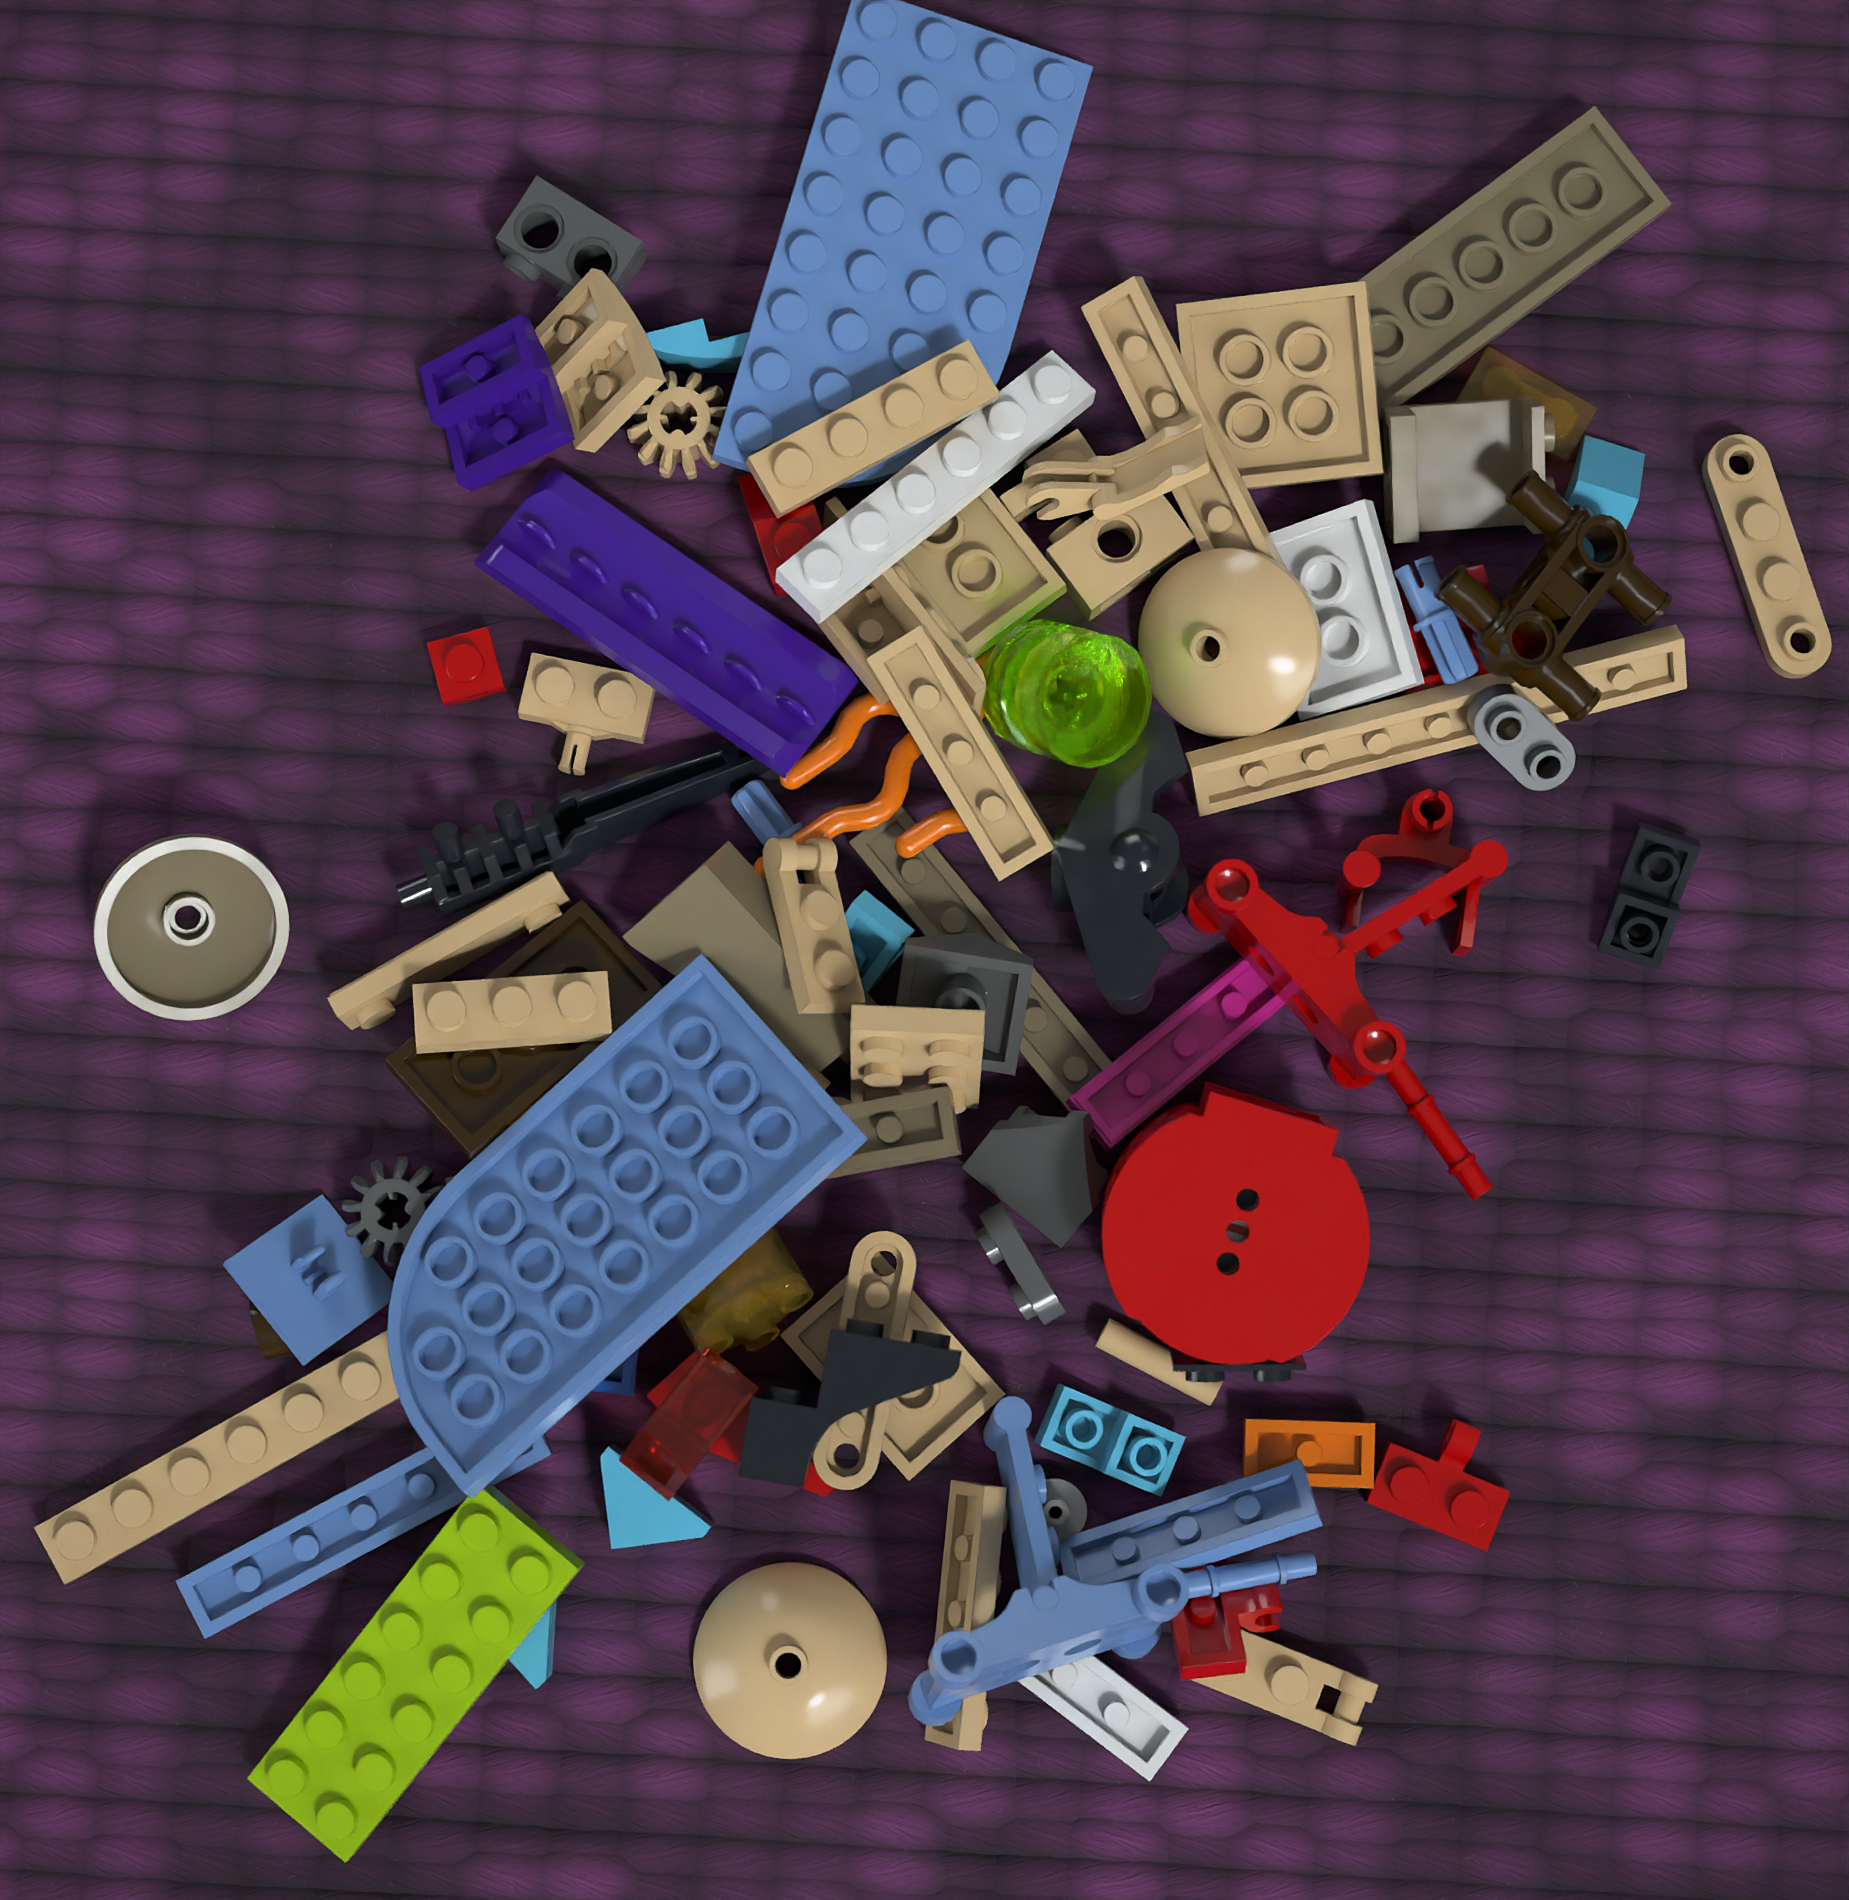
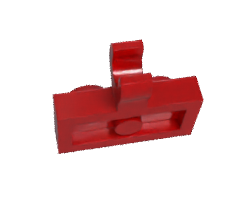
(1439, 1490)
(1209, 1632)

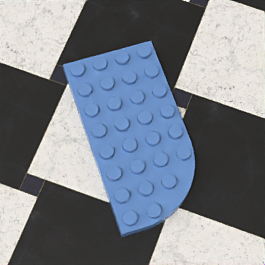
(904, 220)
(602, 1219)

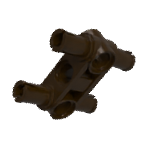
(1553, 596)

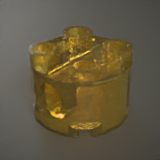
(747, 1299)

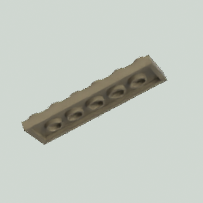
(1505, 254)

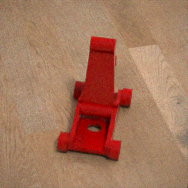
(1318, 981)

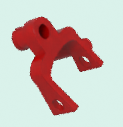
(1414, 844)

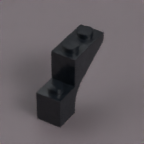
(858, 1373)

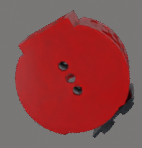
(1235, 1234)

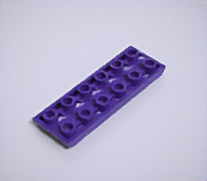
(668, 621)

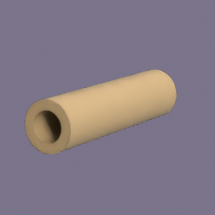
(1151, 1359)

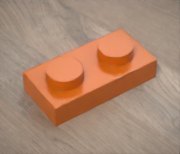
(1330, 1450)

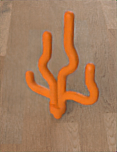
(894, 788)

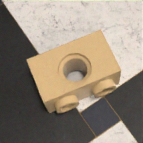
(1100, 580)

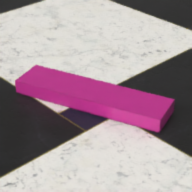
(1175, 1052)

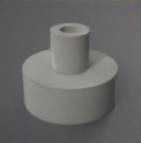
(1072, 1506)

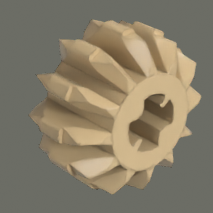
(676, 446)

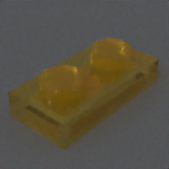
(1504, 378)

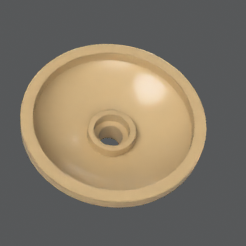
(1264, 637)
(797, 1612)

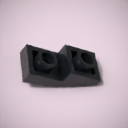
(1648, 895)

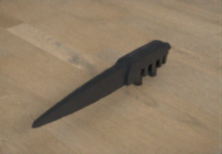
(571, 827)

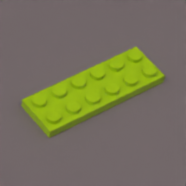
(415, 1670)

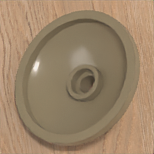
(198, 964)

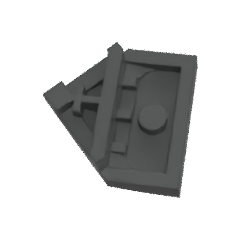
(1042, 1169)

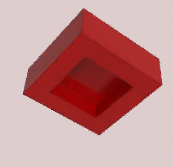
(466, 666)

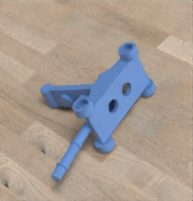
(1055, 1616)

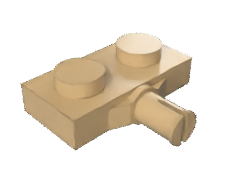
(585, 705)

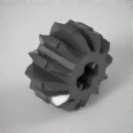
(374, 1213)

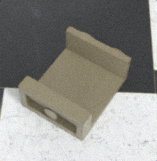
(1458, 462)

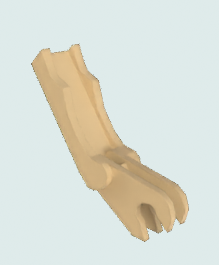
(1121, 480)

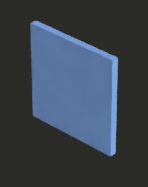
(311, 1279)

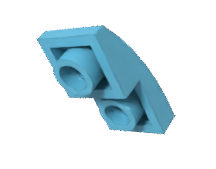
(1109, 1440)

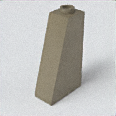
(731, 921)

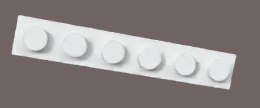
(934, 487)

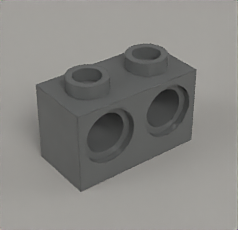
(580, 238)

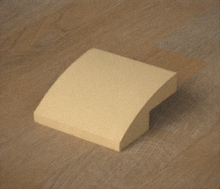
(599, 359)

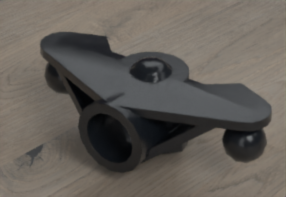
(1124, 868)

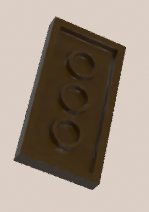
(486, 1090)

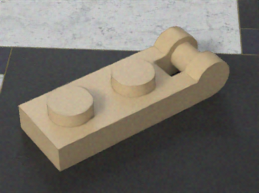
(812, 925)
(1291, 1684)

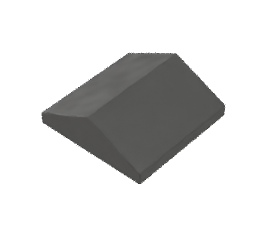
(971, 975)

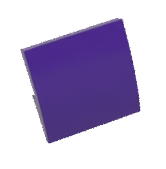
(496, 402)

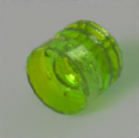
(1067, 692)

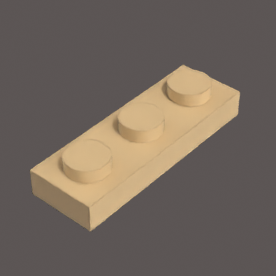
(511, 1012)

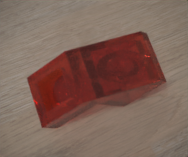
(688, 1423)

